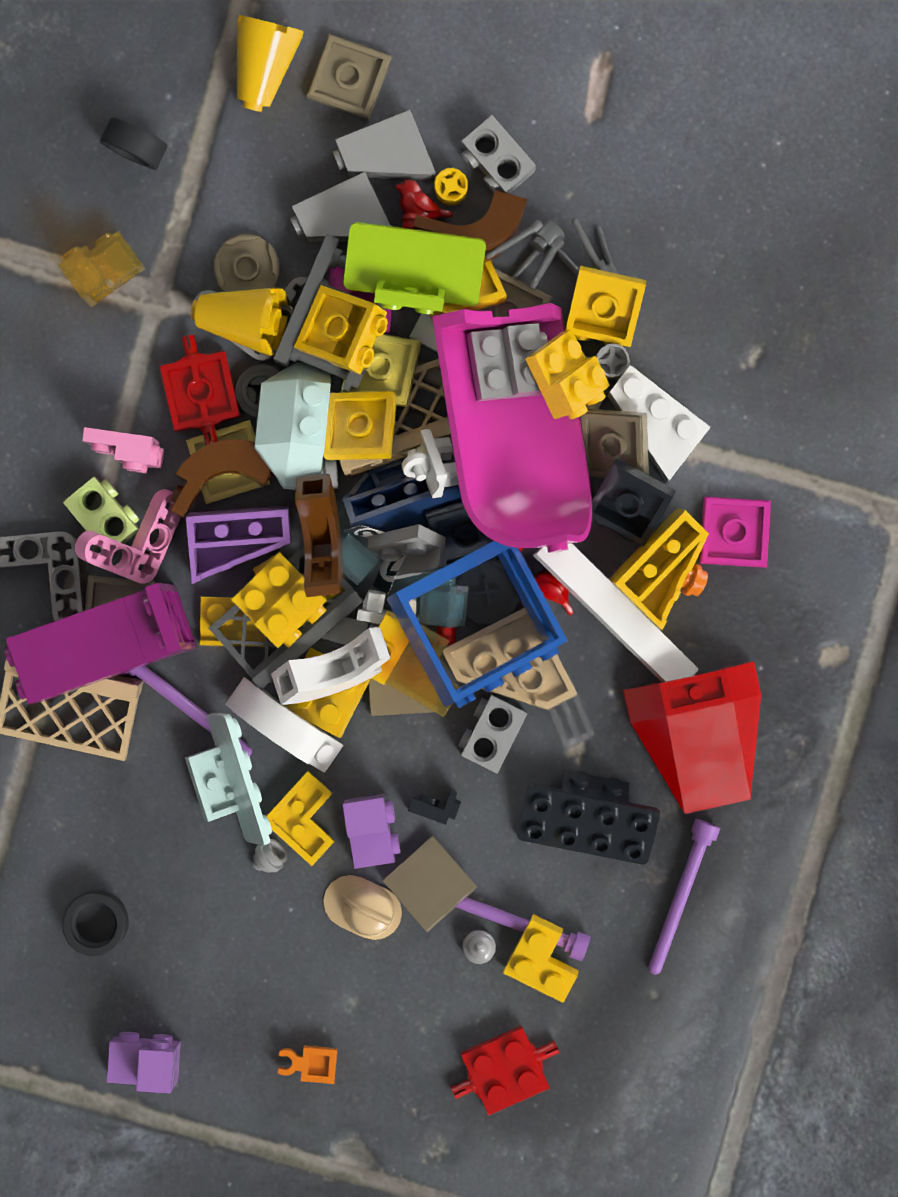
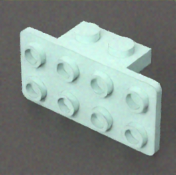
(224, 781)

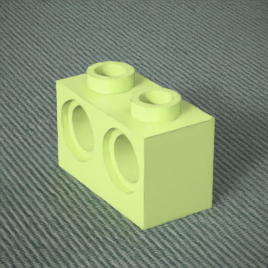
(98, 519)

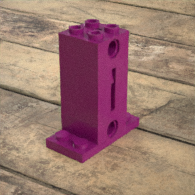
(99, 643)

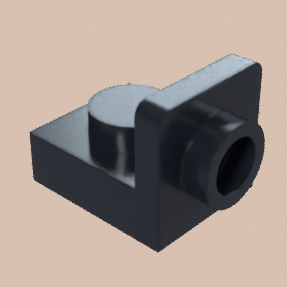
(428, 807)

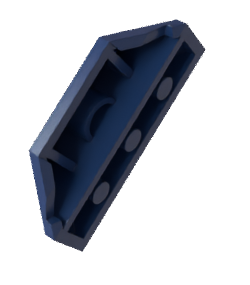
(391, 500)

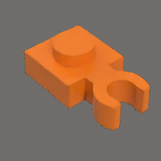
(315, 1064)

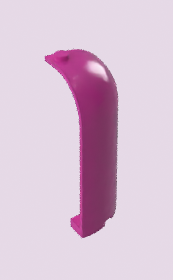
(514, 462)

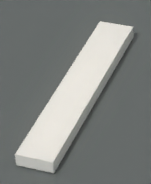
(617, 613)

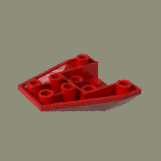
(701, 733)

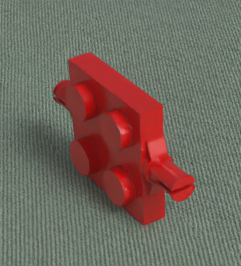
(200, 391)
(505, 1070)

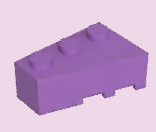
(234, 536)

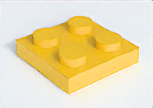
(360, 425)
(333, 711)

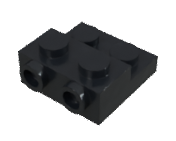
(630, 502)

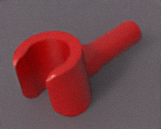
(448, 633)

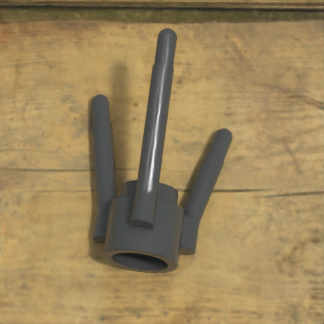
(545, 238)
(600, 265)

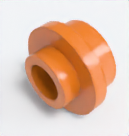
(695, 581)

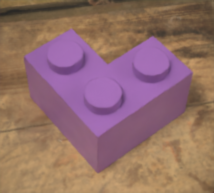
(370, 831)
(144, 1062)

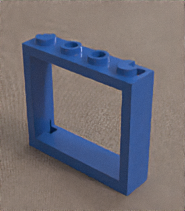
(530, 596)

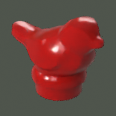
(415, 203)
(553, 590)

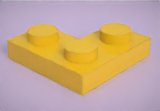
(293, 820)
(534, 965)

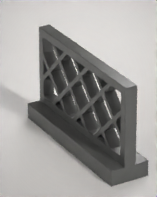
(311, 633)

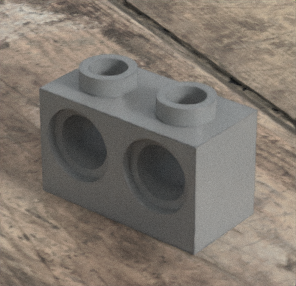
(505, 152)
(501, 737)

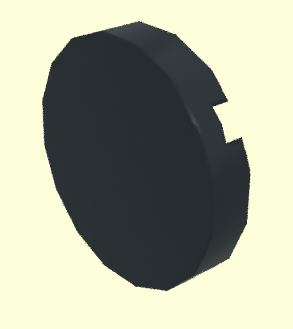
(489, 593)

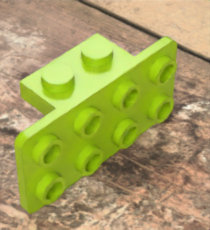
(414, 267)

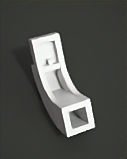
(332, 672)
(283, 725)

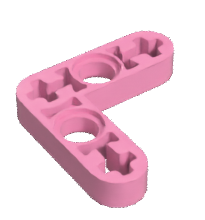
(134, 555)

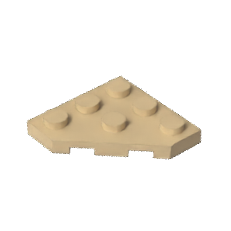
(477, 654)

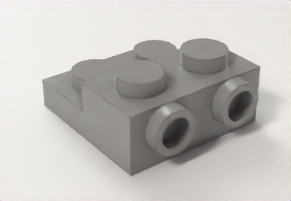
(500, 361)

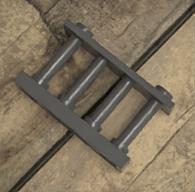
(328, 257)

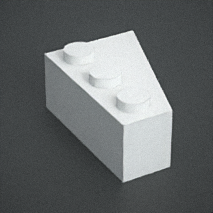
(670, 426)

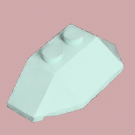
(293, 422)

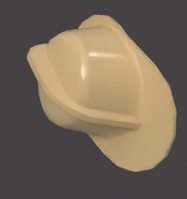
(362, 907)

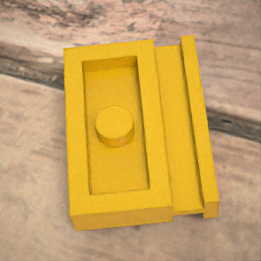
(214, 608)

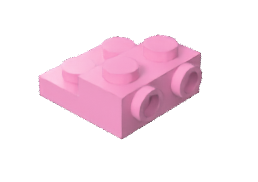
(131, 450)

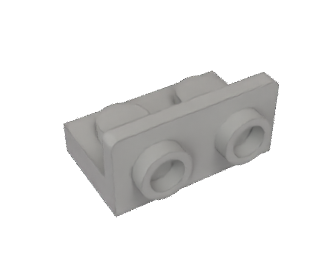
(421, 546)

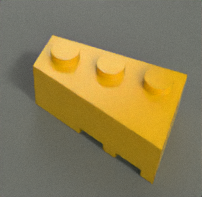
(658, 570)

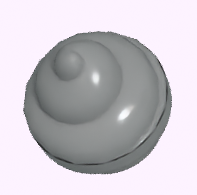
(269, 857)
(479, 947)

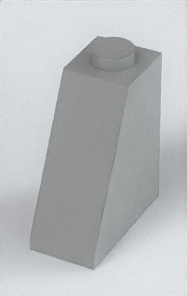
(386, 151)
(337, 209)

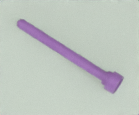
(177, 699)
(702, 835)
(574, 944)

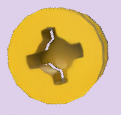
(454, 181)

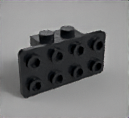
(589, 818)

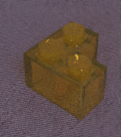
(102, 269)
(411, 679)

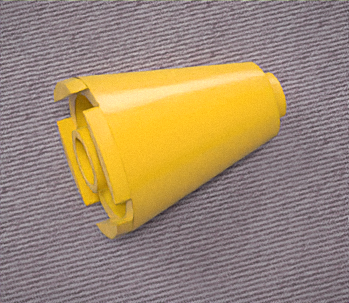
(262, 59)
(244, 317)

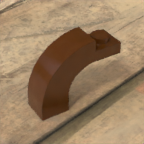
(494, 228)
(213, 460)
(321, 535)

